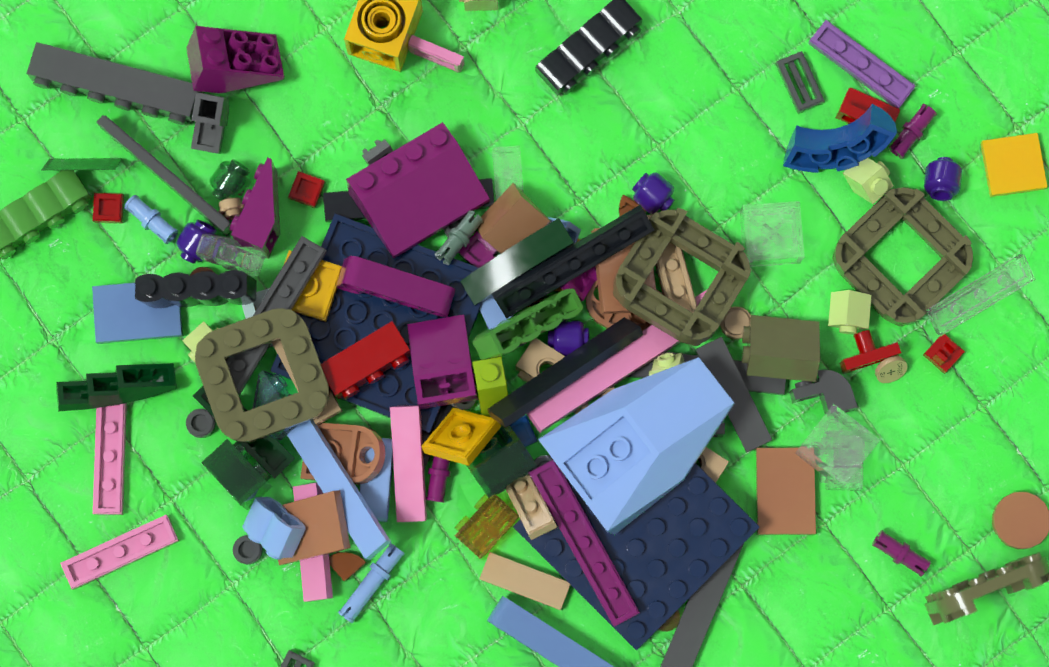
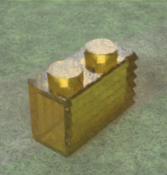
(486, 525)

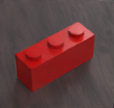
(366, 361)

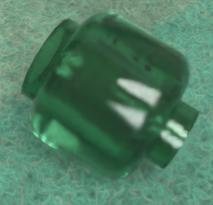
(230, 180)

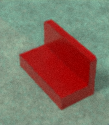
(857, 103)

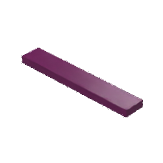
(584, 542)

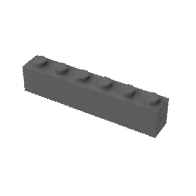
(112, 82)

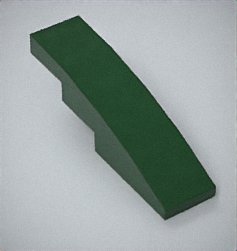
(516, 261)
(110, 389)
(265, 451)

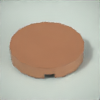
(1021, 520)

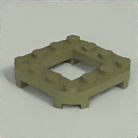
(931, 227)
(704, 245)
(244, 336)
(1015, 576)

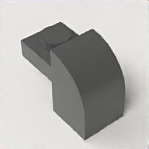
(210, 119)
(830, 387)

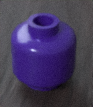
(943, 179)
(653, 193)
(190, 238)
(568, 336)

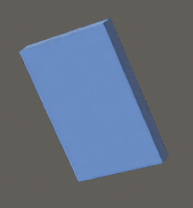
(123, 318)

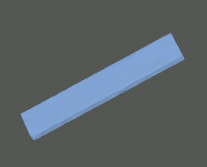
(332, 476)

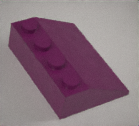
(417, 190)

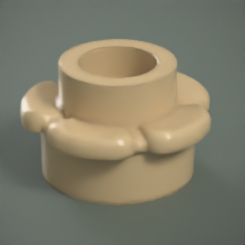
(230, 208)

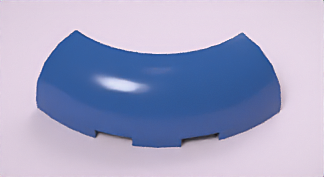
(840, 146)

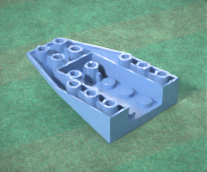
(639, 440)

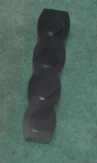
(588, 45)
(192, 290)

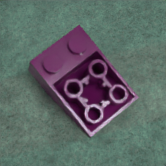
(232, 59)
(259, 220)
(442, 362)

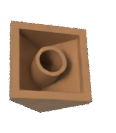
(511, 219)

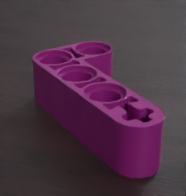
(394, 285)

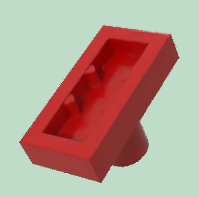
(868, 353)

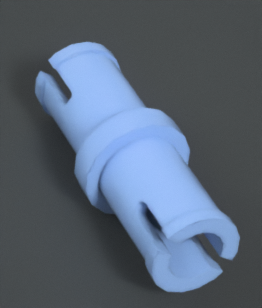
(151, 219)

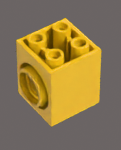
(387, 45)

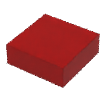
(306, 189)
(108, 208)

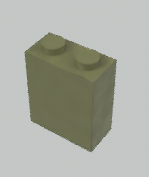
(782, 348)

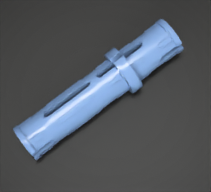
(372, 581)

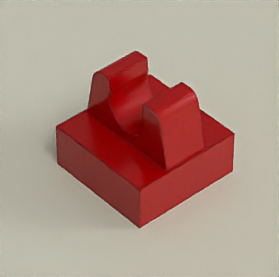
(943, 353)

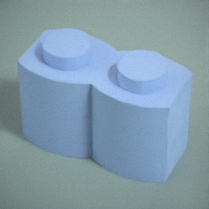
(273, 528)

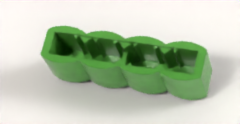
(40, 209)
(528, 324)

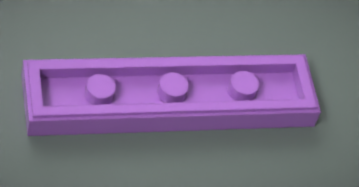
(861, 64)

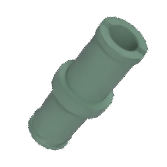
(459, 237)

